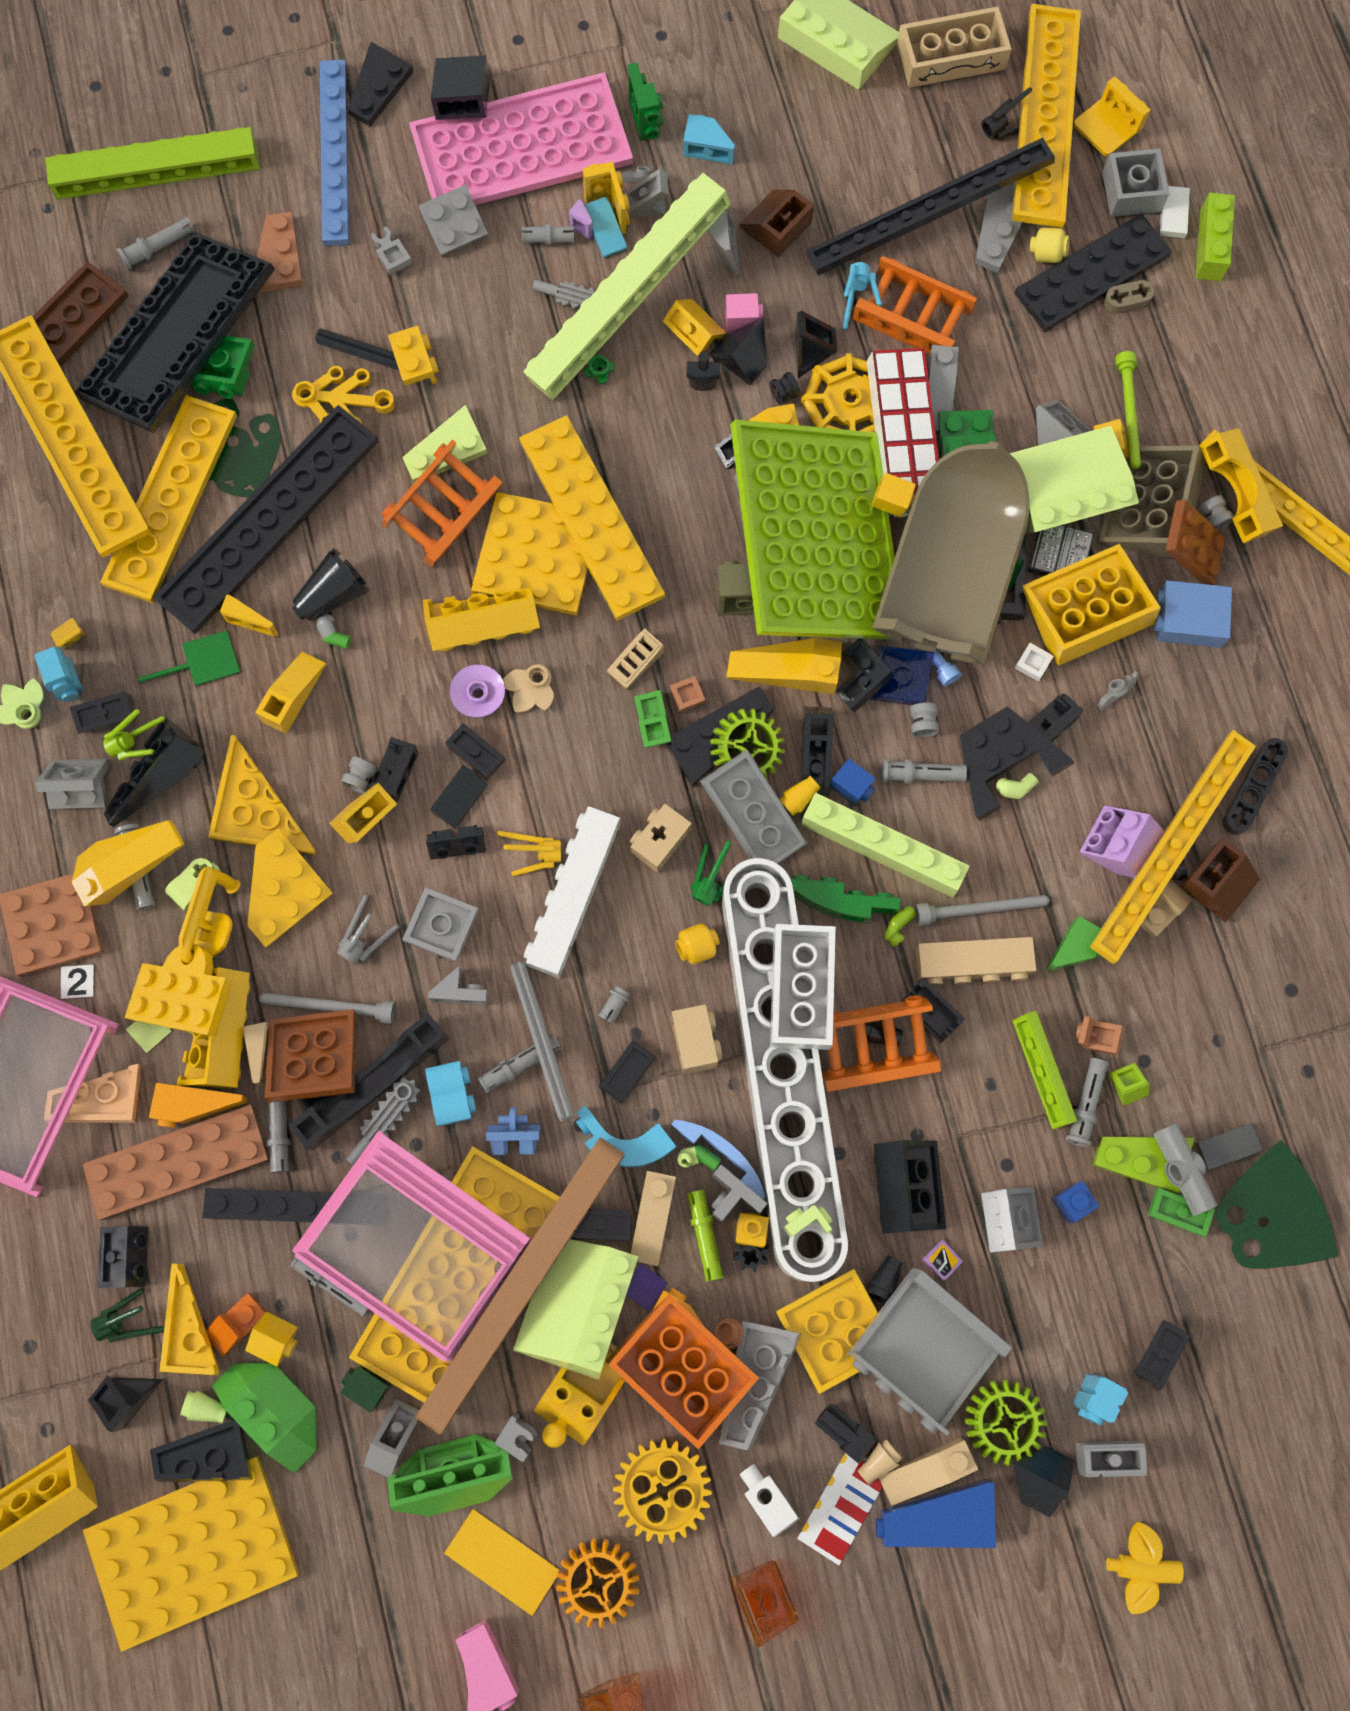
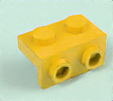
(412, 356)

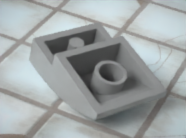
(724, 241)

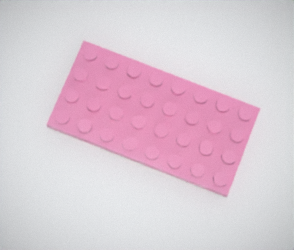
(524, 141)

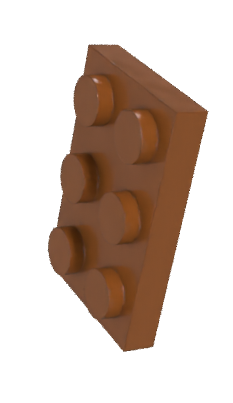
(1195, 543)

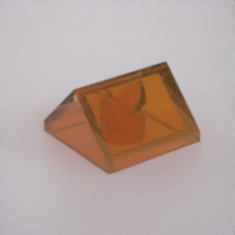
(764, 1601)

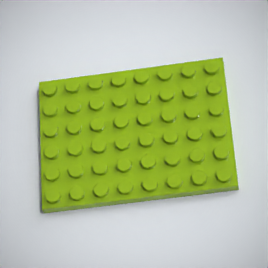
(811, 530)

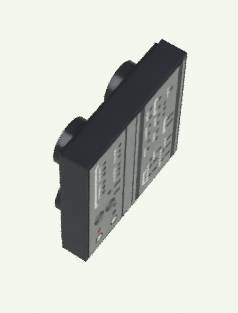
(1059, 548)

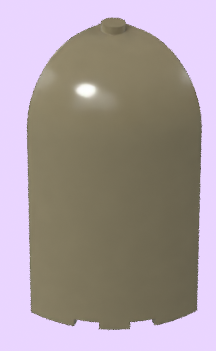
(957, 553)

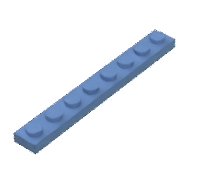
(334, 153)

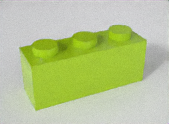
(1215, 236)

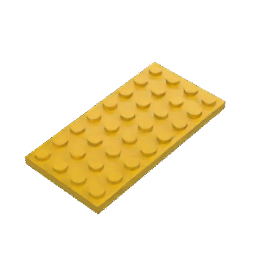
(505, 1193)

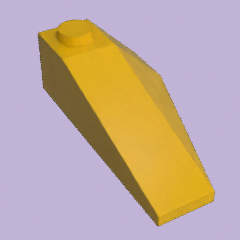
(120, 861)

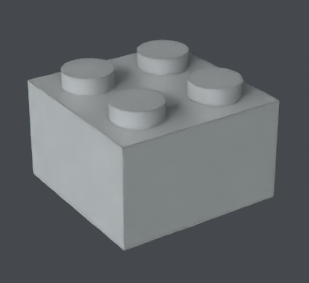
(1135, 182)

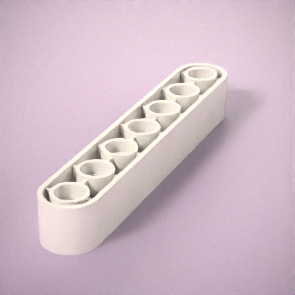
(776, 1097)

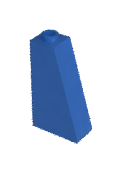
(945, 1519)

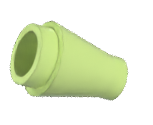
(202, 1408)

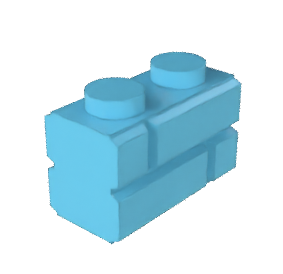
(1099, 1399)

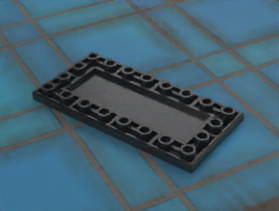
(174, 332)

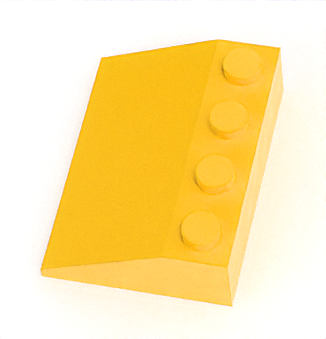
(1090, 604)

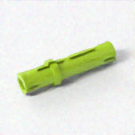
(705, 1236)

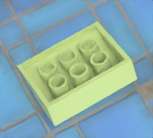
(838, 37)
(1076, 479)
(577, 1308)

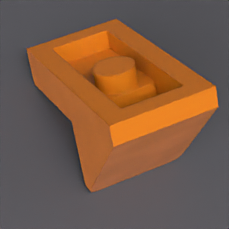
(235, 1325)

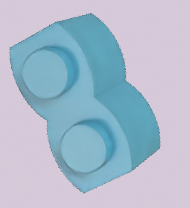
(59, 674)
(449, 1093)

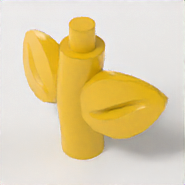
(1144, 1569)

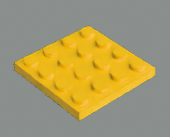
(533, 549)

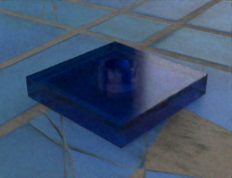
(911, 677)

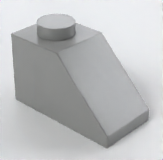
(392, 1439)

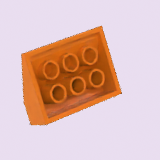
(682, 1370)

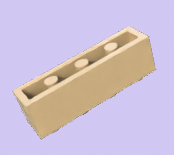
(975, 960)

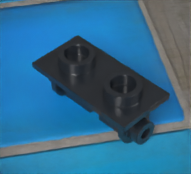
(468, 842)

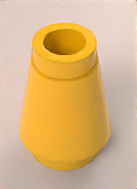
(799, 795)

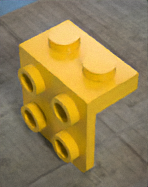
(1113, 118)
(604, 181)

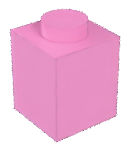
(742, 310)

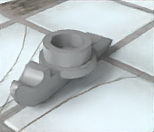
(638, 175)
(1117, 689)

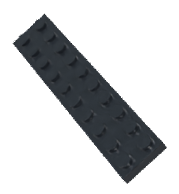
(266, 519)

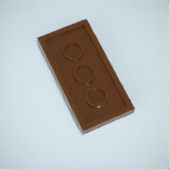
(78, 310)

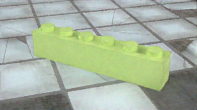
(884, 845)

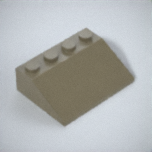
(1160, 481)

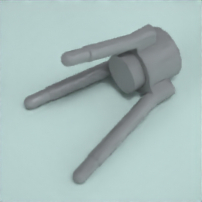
(351, 947)

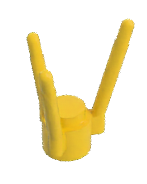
(547, 848)

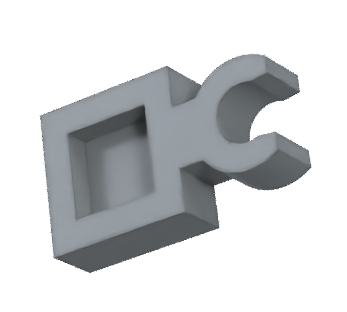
(391, 253)

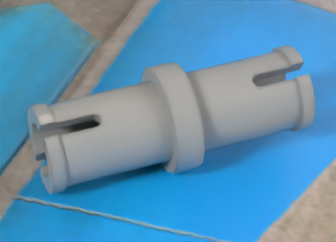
(548, 234)

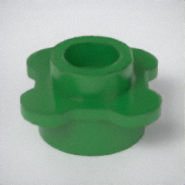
(596, 362)

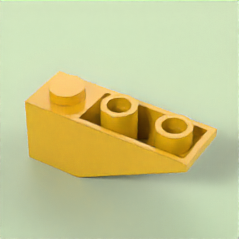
(290, 692)

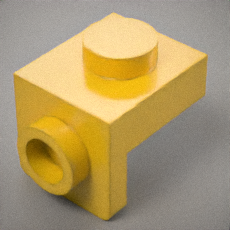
(751, 1229)

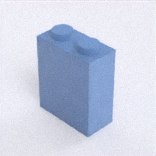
(1193, 614)

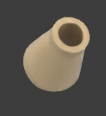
(880, 1461)

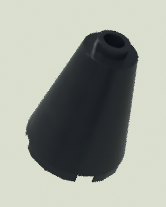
(329, 587)

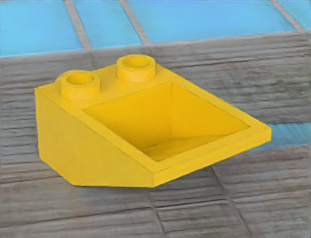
(577, 1403)

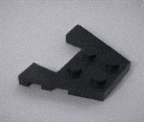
(999, 746)

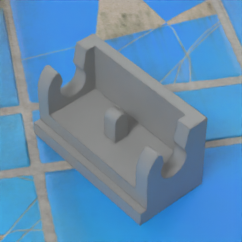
(514, 1436)

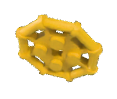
(835, 394)

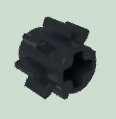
(753, 1260)

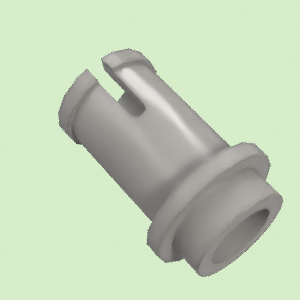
(615, 1003)

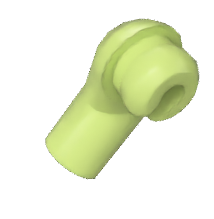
(1016, 789)

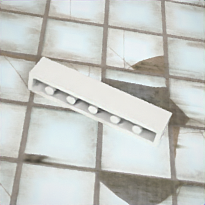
(573, 892)

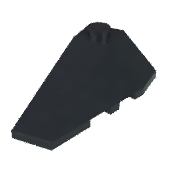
(172, 760)

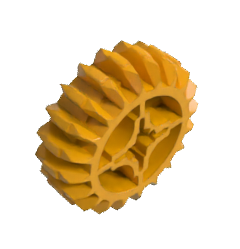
(573, 1594)

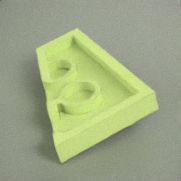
(460, 429)

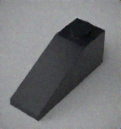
(817, 746)

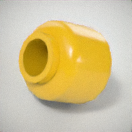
(697, 944)

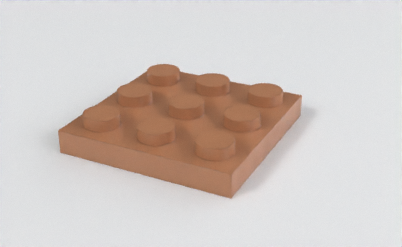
(48, 926)

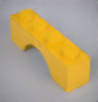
(1230, 456)

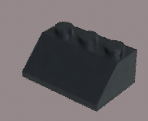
(909, 1186)

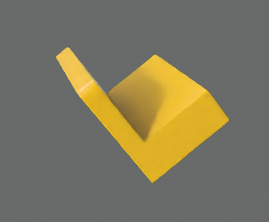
(693, 325)

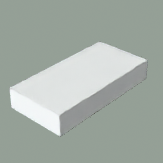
(1175, 213)

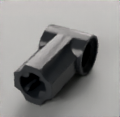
(850, 1436)

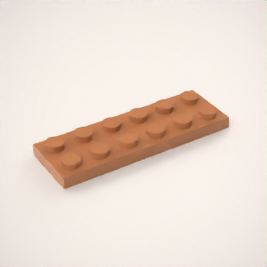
(175, 1162)

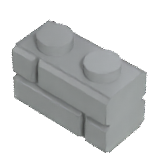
(1111, 1458)

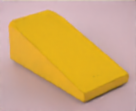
(243, 616)
(67, 634)

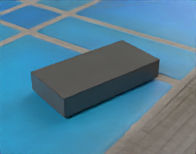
(1229, 1146)

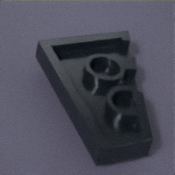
(377, 84)
(204, 1456)

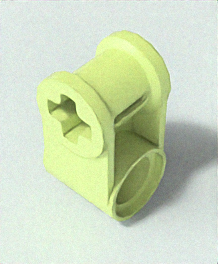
(183, 886)

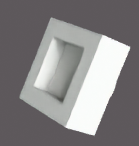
(1034, 662)

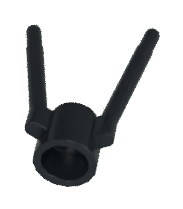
(996, 123)

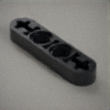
(1255, 786)

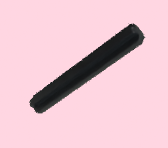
(356, 348)

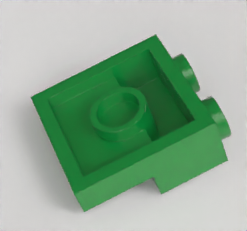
(644, 104)
(226, 369)
(964, 429)

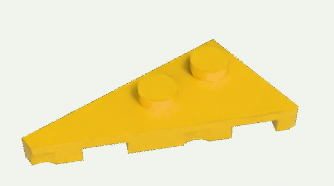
(185, 1339)

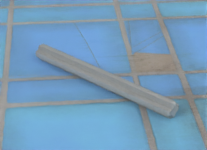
(542, 1041)

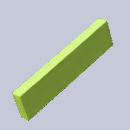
(1044, 1070)

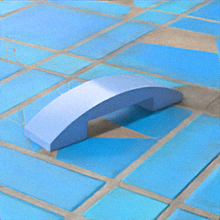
(693, 1132)

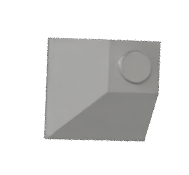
(1057, 422)

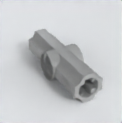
(1185, 1169)

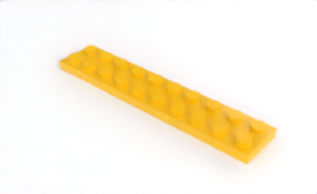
(1048, 112)
(69, 439)

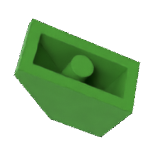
(1075, 945)

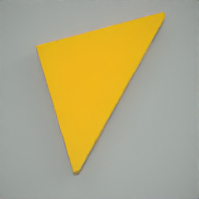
(249, 807)

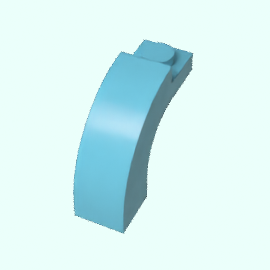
(638, 1152)

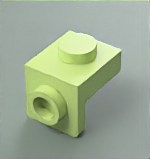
(800, 1219)

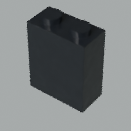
(460, 87)

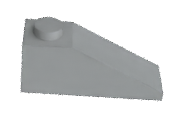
(942, 378)

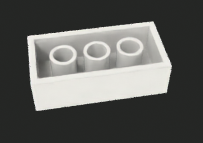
(803, 987)

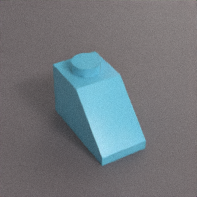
(707, 140)

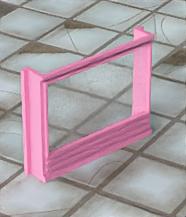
(42, 1068)
(412, 1247)

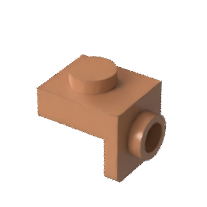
(1100, 1036)

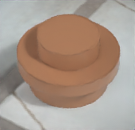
(729, 1332)

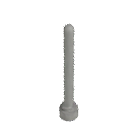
(927, 913)
(382, 1011)

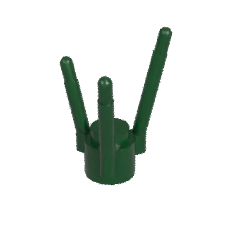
(109, 1323)

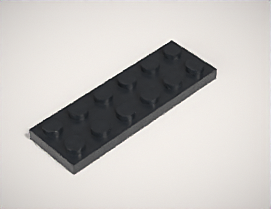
(1092, 272)

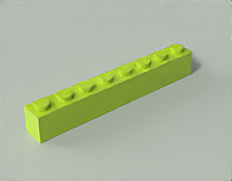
(152, 163)

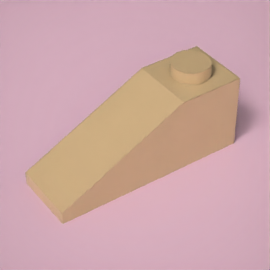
(653, 1217)
(929, 1471)

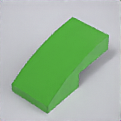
(653, 719)

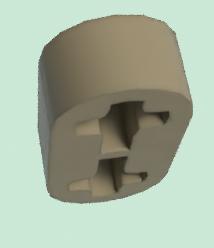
(1127, 293)

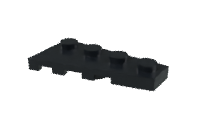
(692, 743)

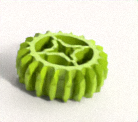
(770, 749)
(1010, 1434)

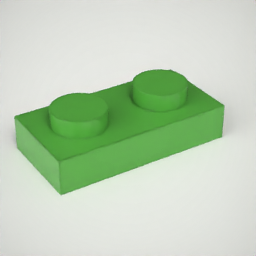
(1175, 1211)

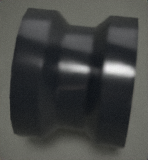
(784, 388)

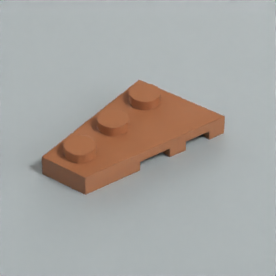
(280, 248)

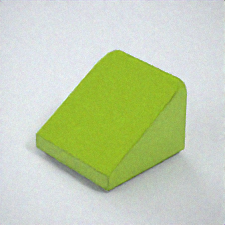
(1130, 1083)

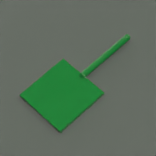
(207, 659)

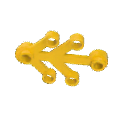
(340, 395)

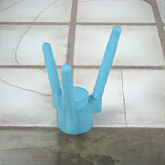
(858, 280)

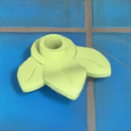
(20, 702)

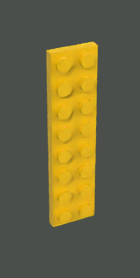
(171, 497)
(592, 518)

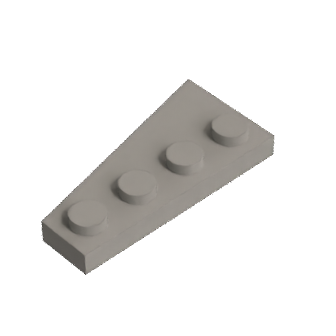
(997, 229)
(767, 1355)

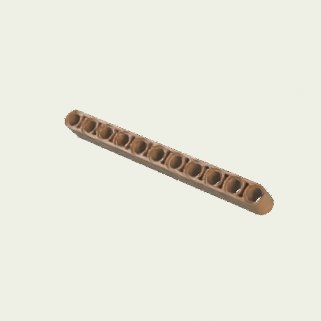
(519, 1286)

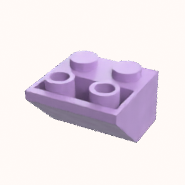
(1122, 840)

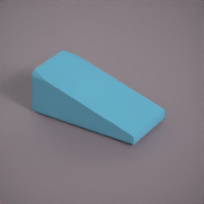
(605, 227)

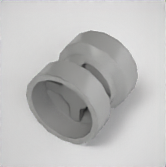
(1216, 512)
(924, 719)
(360, 771)

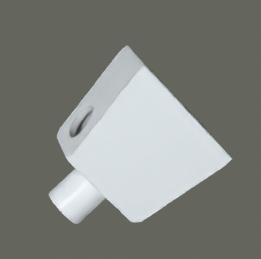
(778, 1513)

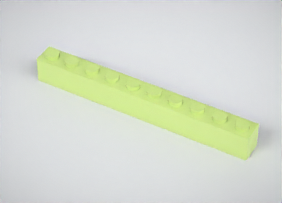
(627, 286)

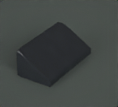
(458, 797)

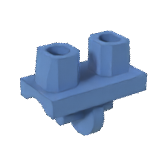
(513, 1128)

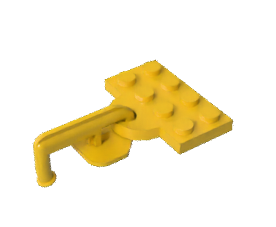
(183, 990)

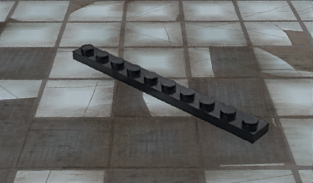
(930, 206)

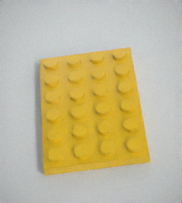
(189, 1555)

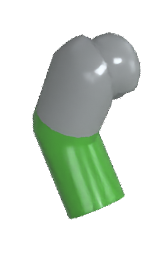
(329, 634)

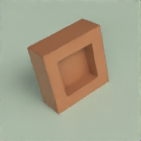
(687, 694)

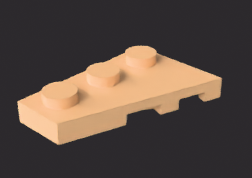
(108, 1098)

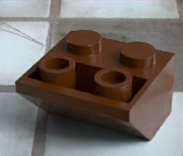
(779, 220)
(1222, 879)

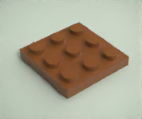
(311, 1056)

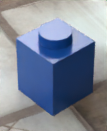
(853, 783)
(1075, 1202)

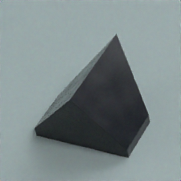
(813, 341)
(743, 351)
(120, 1399)
(1044, 1479)

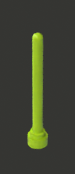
(1126, 364)

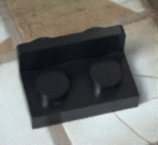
(123, 1256)

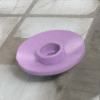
(475, 679)

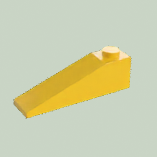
(796, 664)

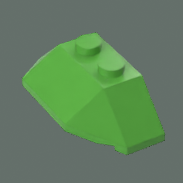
(270, 1411)
(449, 1476)

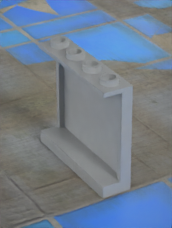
(926, 1350)

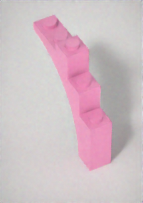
(486, 1670)

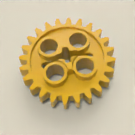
(676, 1515)

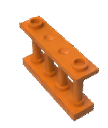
(903, 329)
(467, 508)
(894, 1066)

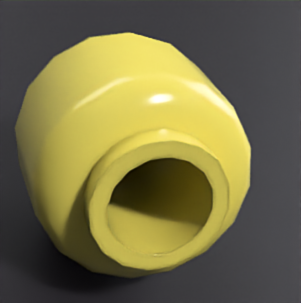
(1050, 245)

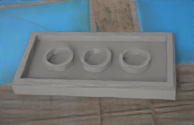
(753, 809)

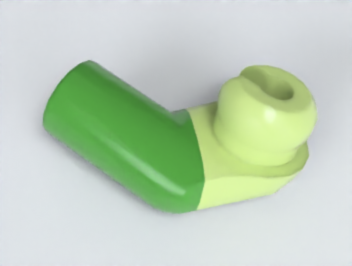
(698, 1154)

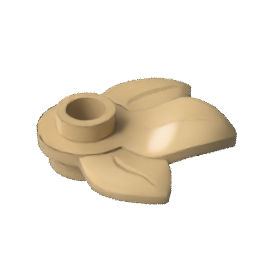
(526, 691)

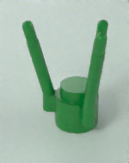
(706, 890)

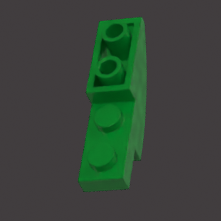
(829, 898)

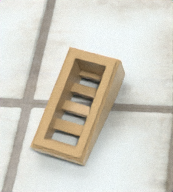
(629, 653)
(256, 1044)

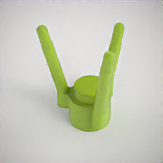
(120, 743)

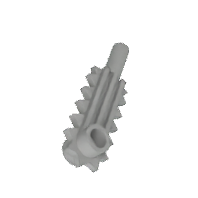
(566, 293)
(385, 1118)

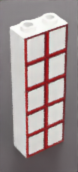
(903, 413)

